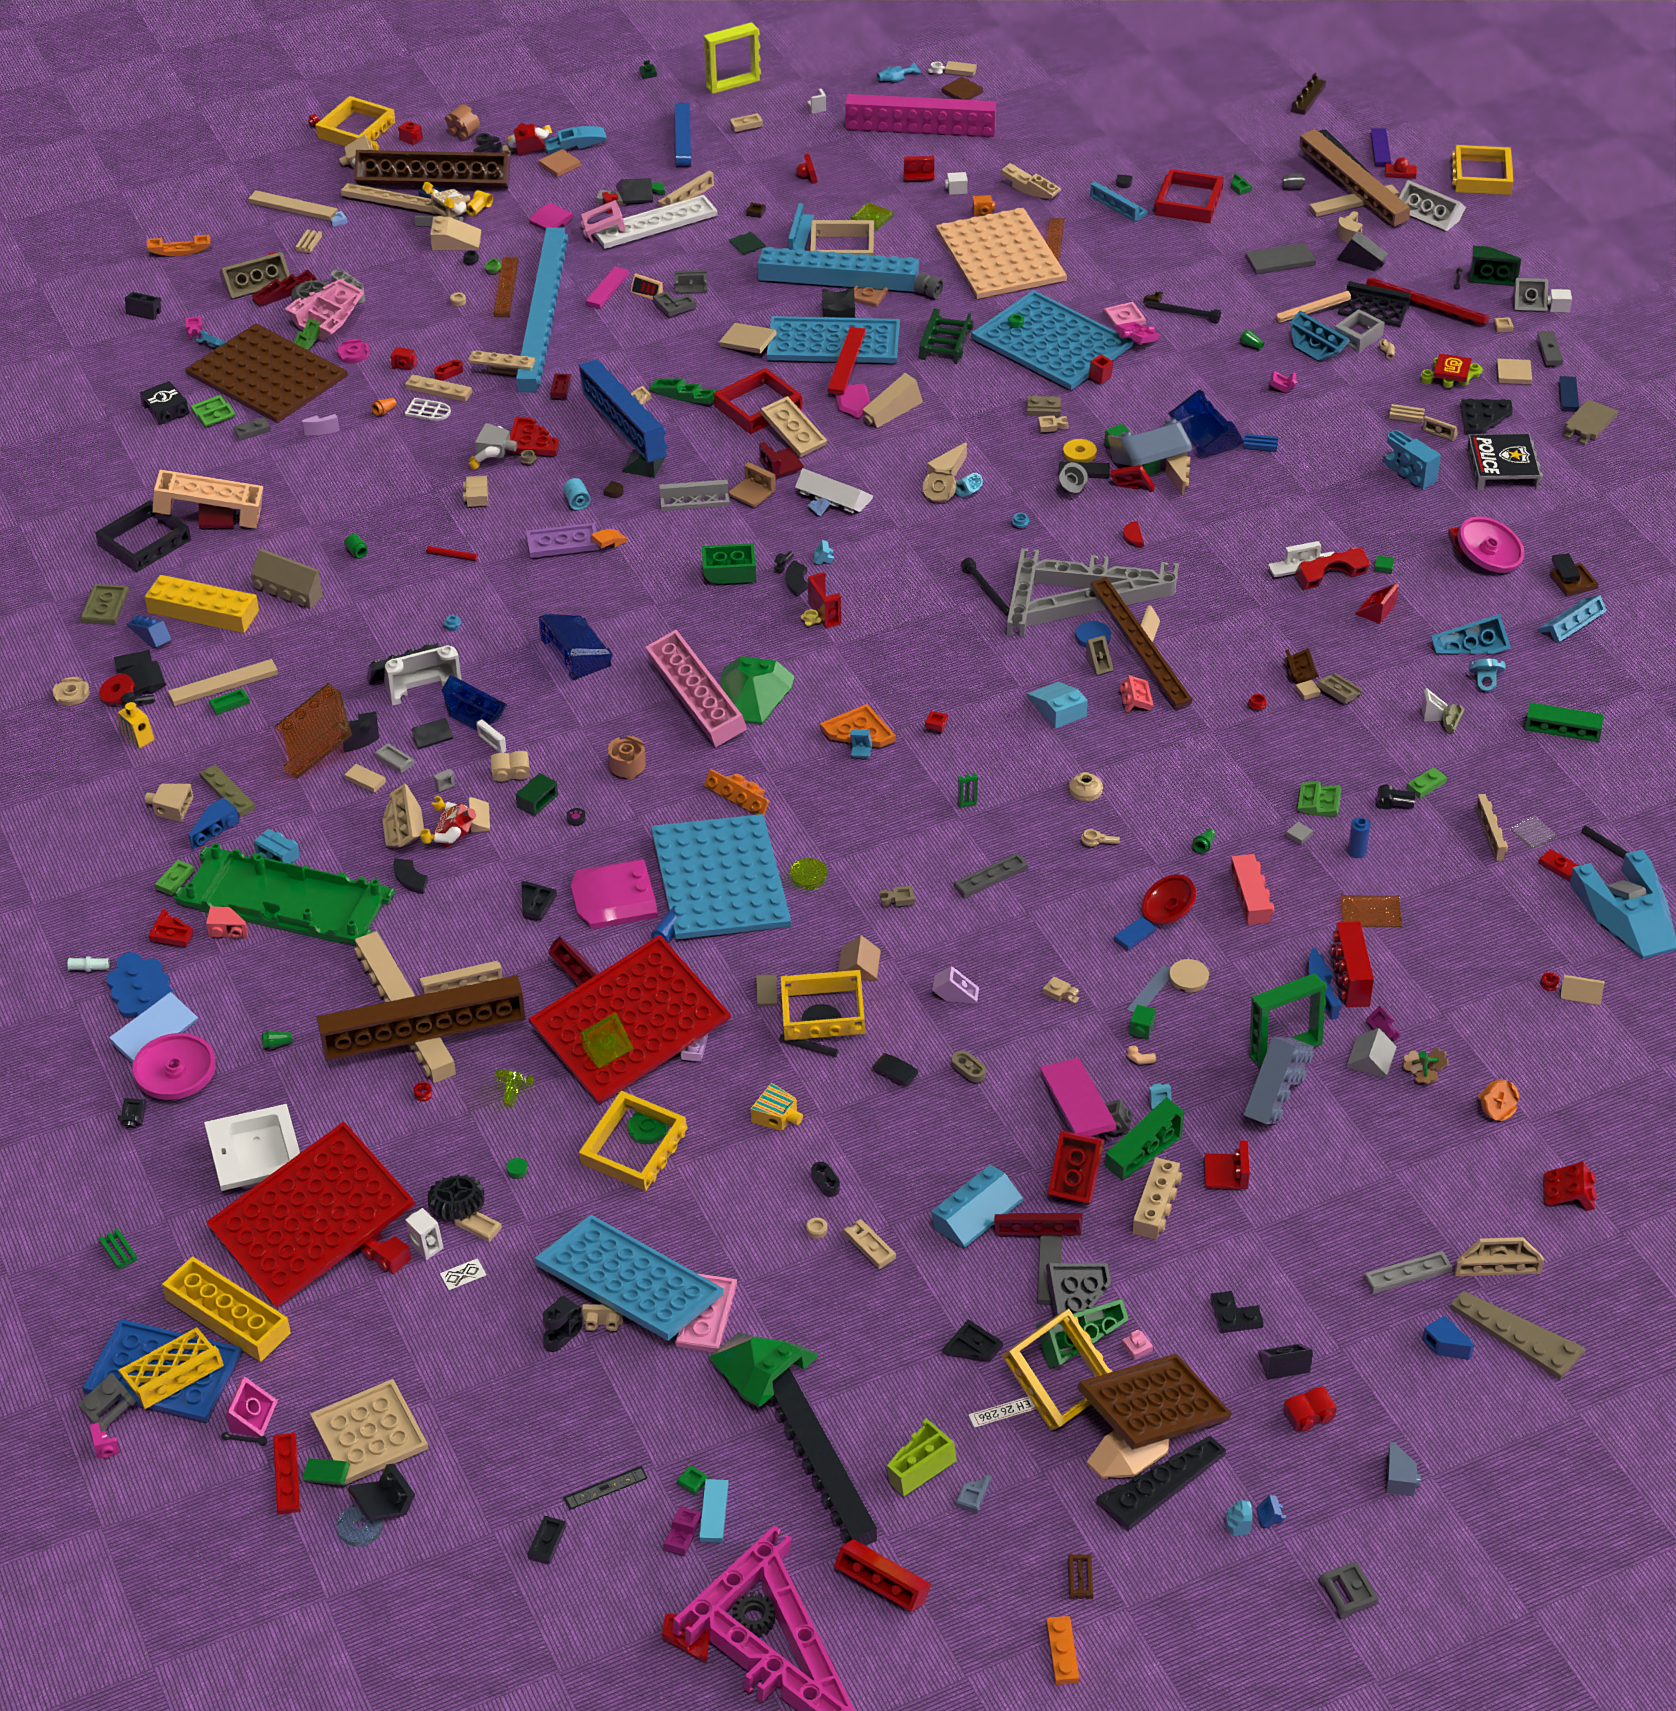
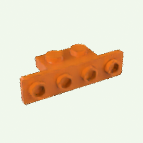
(738, 790)

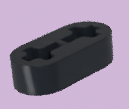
(829, 1177)

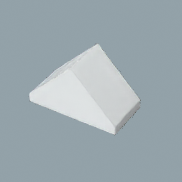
(1432, 707)

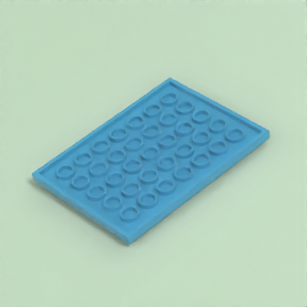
(1052, 340)
(720, 876)

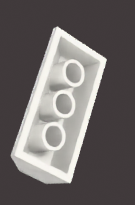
(1431, 206)
(832, 490)

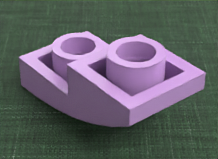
(317, 426)
(695, 1051)

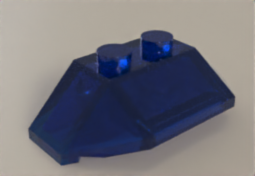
(470, 704)

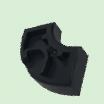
(795, 578)
(408, 876)

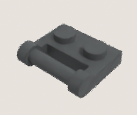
(103, 1398)
(1355, 1586)

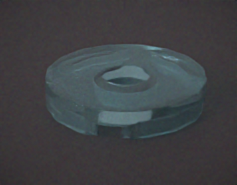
(357, 1536)

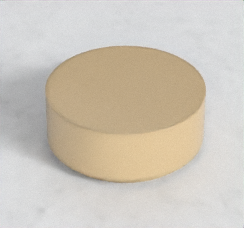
(458, 299)
(816, 1228)

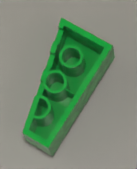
(1146, 1140)
(1095, 1321)

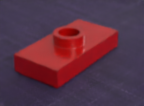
(1557, 864)

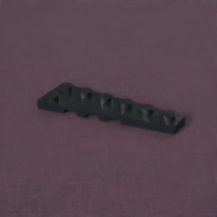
(1148, 1491)

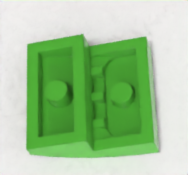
(212, 411)
(1319, 800)

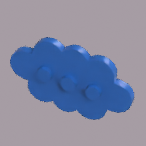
(137, 984)

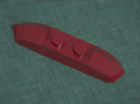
(571, 961)

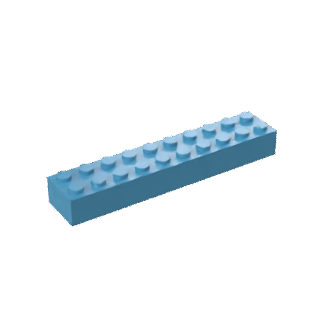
(838, 269)

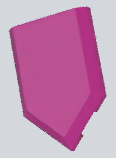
(853, 400)

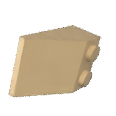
(454, 235)

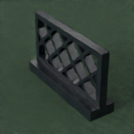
(1377, 296)

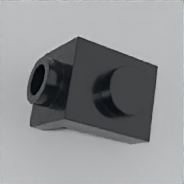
(132, 1112)

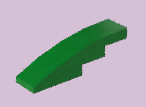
(678, 389)

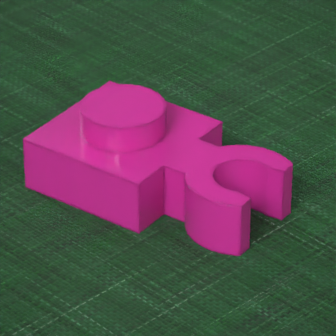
(193, 325)

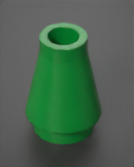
(1251, 339)
(1203, 842)
(275, 1039)

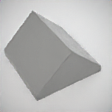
(1530, 294)
(1372, 1053)

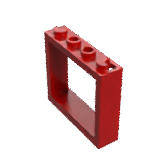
(1187, 211)
(755, 422)

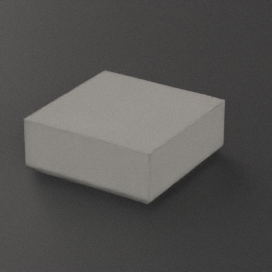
(444, 780)
(1299, 833)

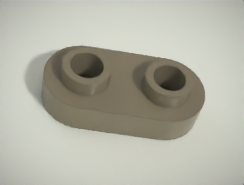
(972, 1067)

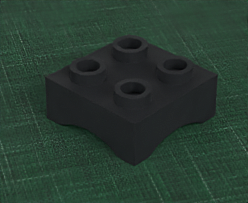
(838, 303)

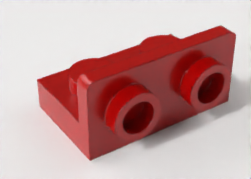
(919, 168)

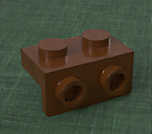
(1301, 665)

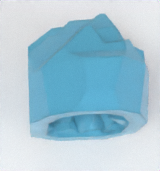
(968, 484)
(1239, 1518)

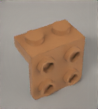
(755, 487)

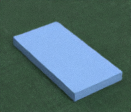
(162, 1018)

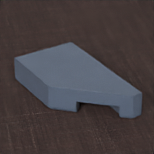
(973, 1494)

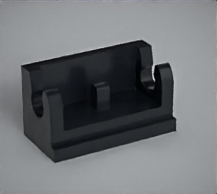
(142, 305)

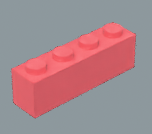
(1251, 889)

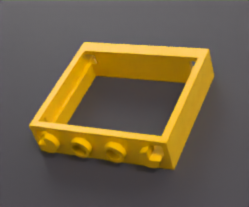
(327, 129)
(1482, 185)
(817, 984)
(589, 1152)
(1030, 1382)

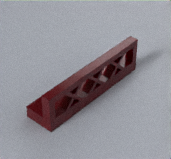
(1039, 1224)

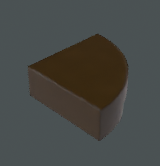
(1157, 297)

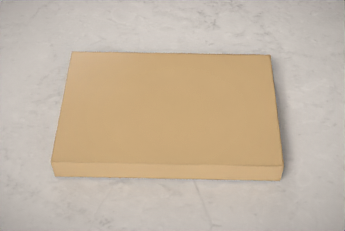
(747, 338)

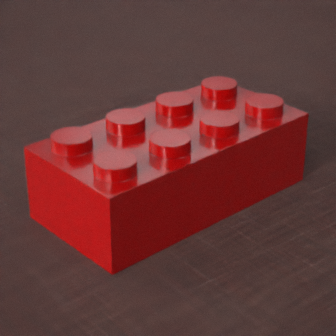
(1352, 964)

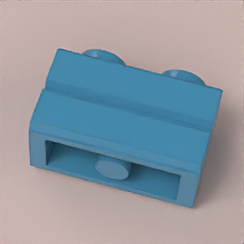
(276, 847)

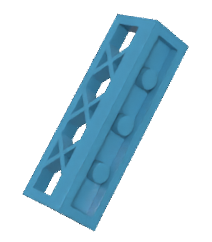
(1116, 202)
(800, 229)
(1574, 618)

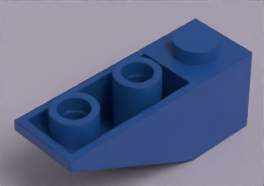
(150, 630)
(214, 820)

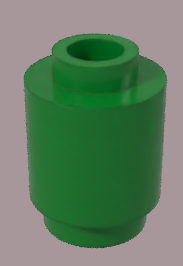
(356, 546)

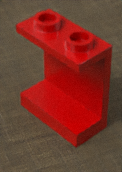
(827, 606)

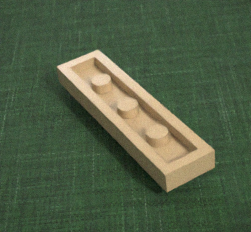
(438, 388)
(1490, 826)

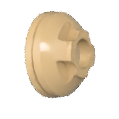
(1085, 791)

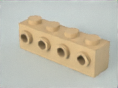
(1156, 1198)

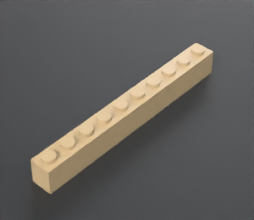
(392, 986)

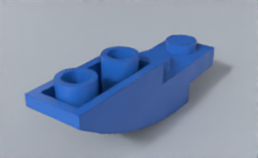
(1318, 966)

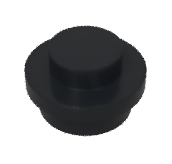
(470, 257)

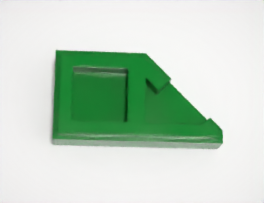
(1239, 185)

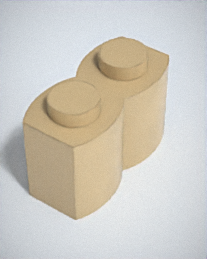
(476, 491)
(510, 766)

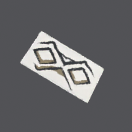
(463, 1274)

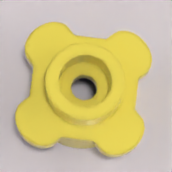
(810, 617)

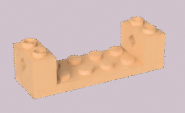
(208, 491)

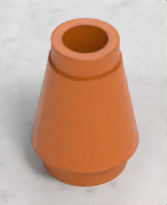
(382, 406)

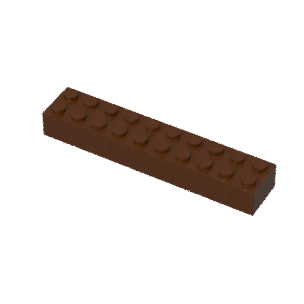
(434, 167)
(421, 1018)

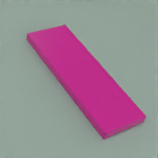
(1078, 1097)

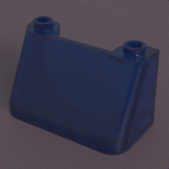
(1205, 425)
(576, 643)

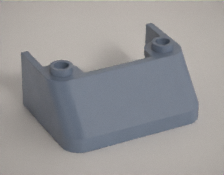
(1150, 445)

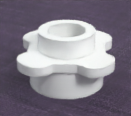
(936, 68)

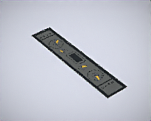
(605, 1488)

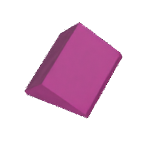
(250, 1409)

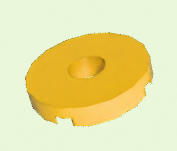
(1087, 449)

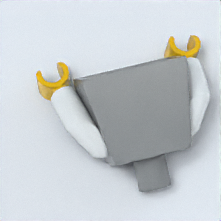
(491, 442)

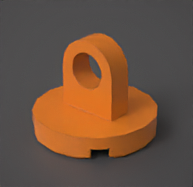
(1499, 1099)

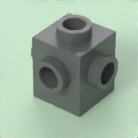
(1121, 1116)

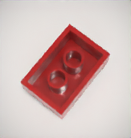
(1076, 1166)

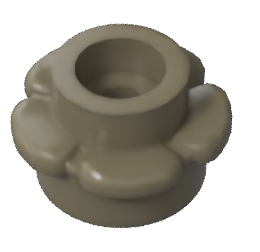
(528, 457)

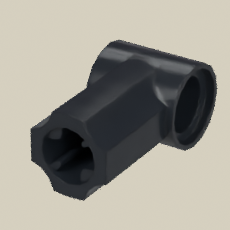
(1389, 797)

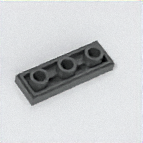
(1549, 348)

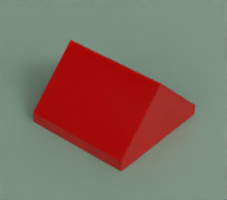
(1379, 604)

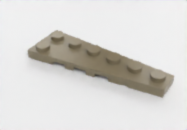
(1531, 1341)

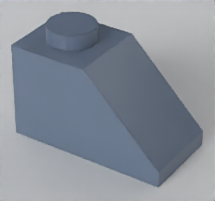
(1401, 1472)

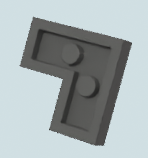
(674, 306)

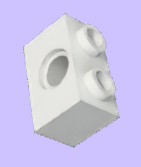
(424, 1233)

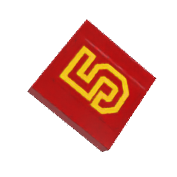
(1452, 367)

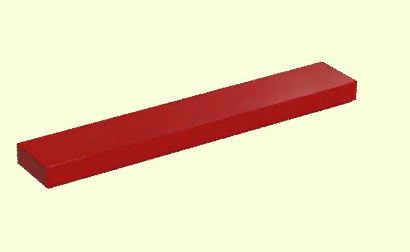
(846, 360)

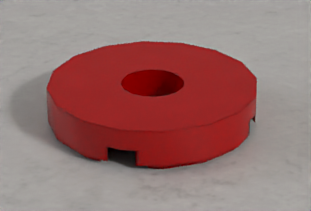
(108, 688)

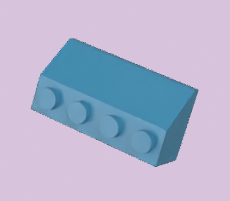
(974, 1206)

